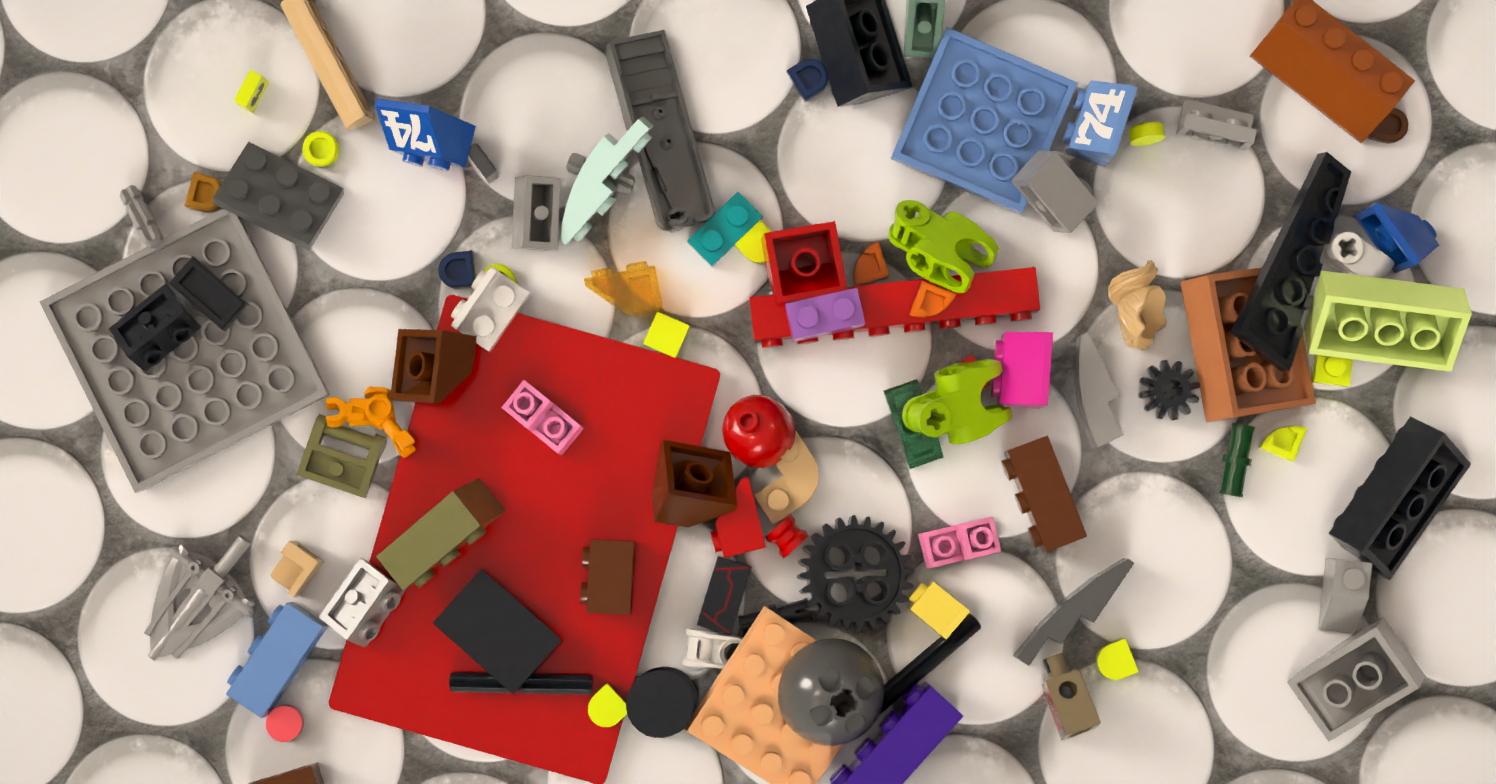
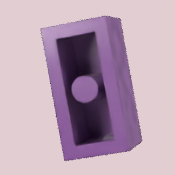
(824, 315)

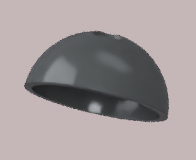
(815, 685)

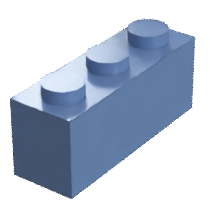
(275, 658)

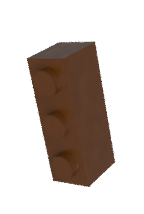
(1043, 494)

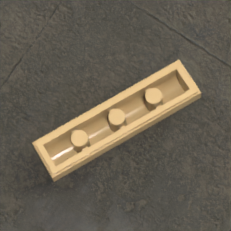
(328, 63)

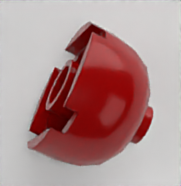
(758, 431)

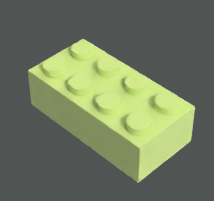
(1387, 321)

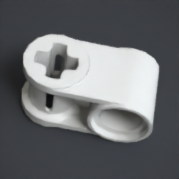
(1360, 257)
(712, 649)

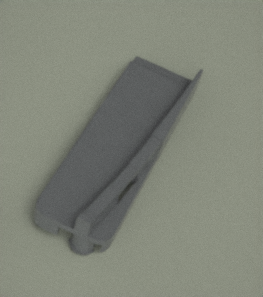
(650, 88)

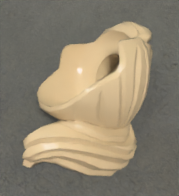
(1138, 305)

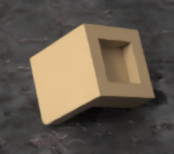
(296, 568)

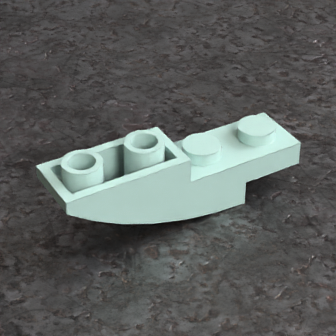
(592, 189)

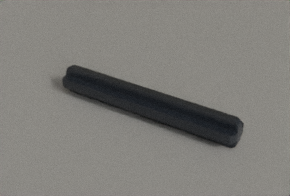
(928, 660)
(537, 684)

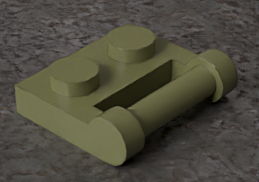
(336, 467)

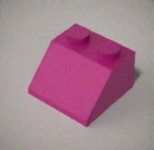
(1025, 368)

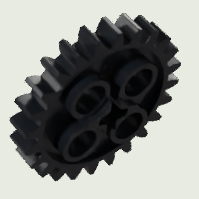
(857, 605)

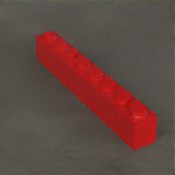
(889, 305)

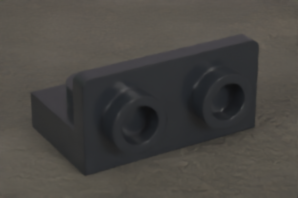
(154, 328)

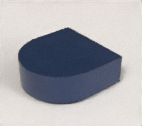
(808, 78)
(458, 270)

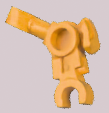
(374, 411)

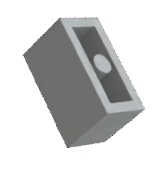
(1055, 191)
(536, 213)

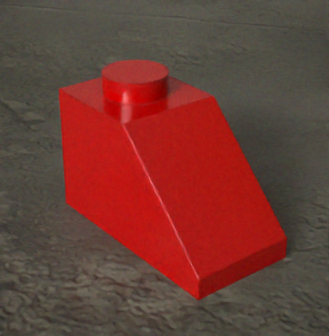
(739, 529)

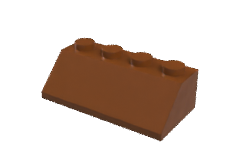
(1332, 68)

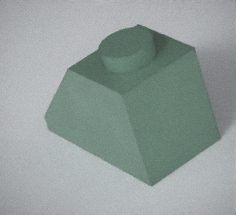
(923, 27)

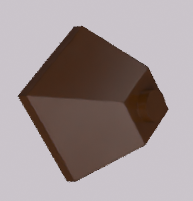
(430, 364)
(692, 484)

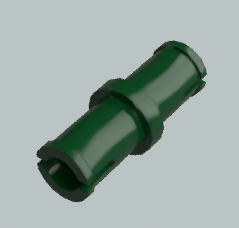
(1237, 460)

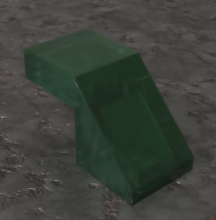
(916, 446)

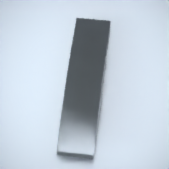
(1085, 601)

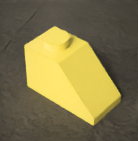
(937, 608)

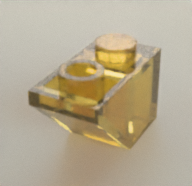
(629, 291)

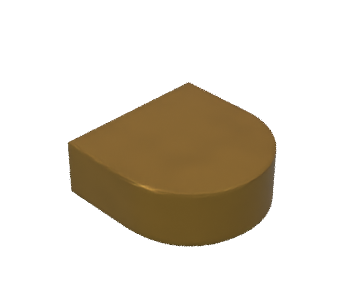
(201, 193)

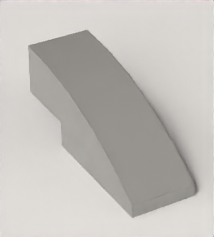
(1093, 392)

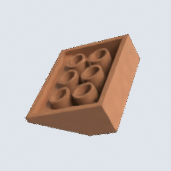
(1230, 373)

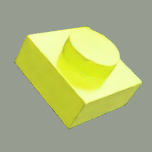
(1331, 370)

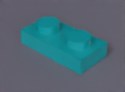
(724, 229)

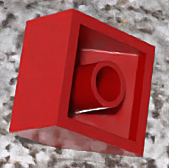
(804, 262)

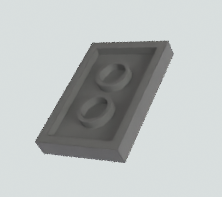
(278, 196)

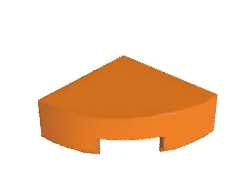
(870, 266)
(930, 301)

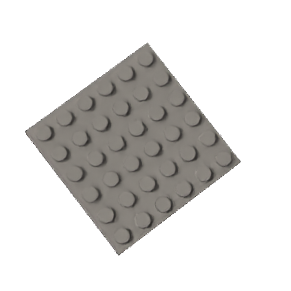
(207, 388)

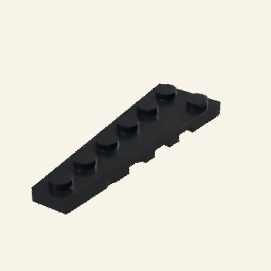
(1283, 287)

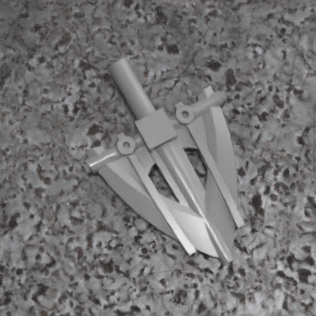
(171, 630)

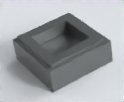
(483, 163)

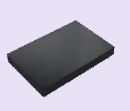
(497, 632)

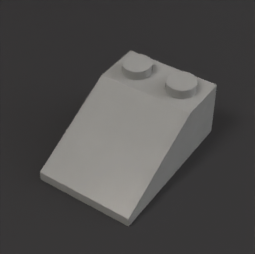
(1357, 679)

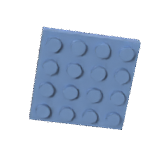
(982, 118)

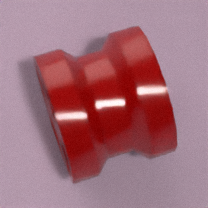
(787, 536)

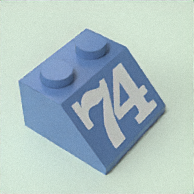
(1099, 121)

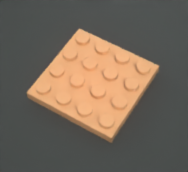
(743, 711)

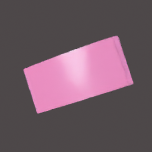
(542, 417)
(959, 542)

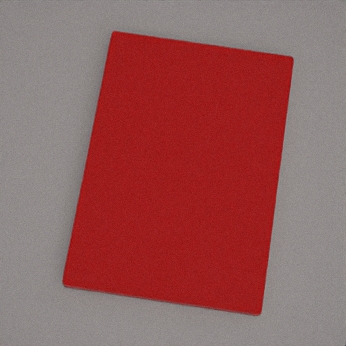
(534, 550)

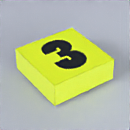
(251, 91)

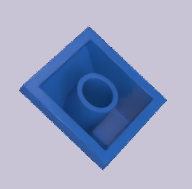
(1398, 234)

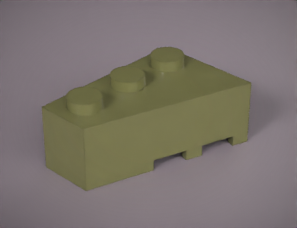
(440, 534)

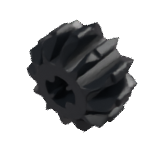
(1172, 403)

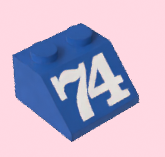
(425, 134)

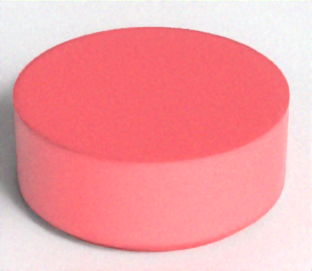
(284, 723)

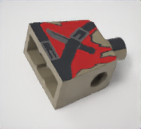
(1074, 714)

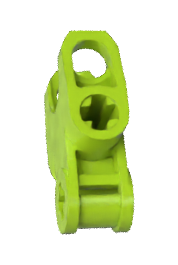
(940, 244)
(957, 404)

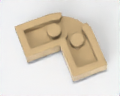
(794, 487)

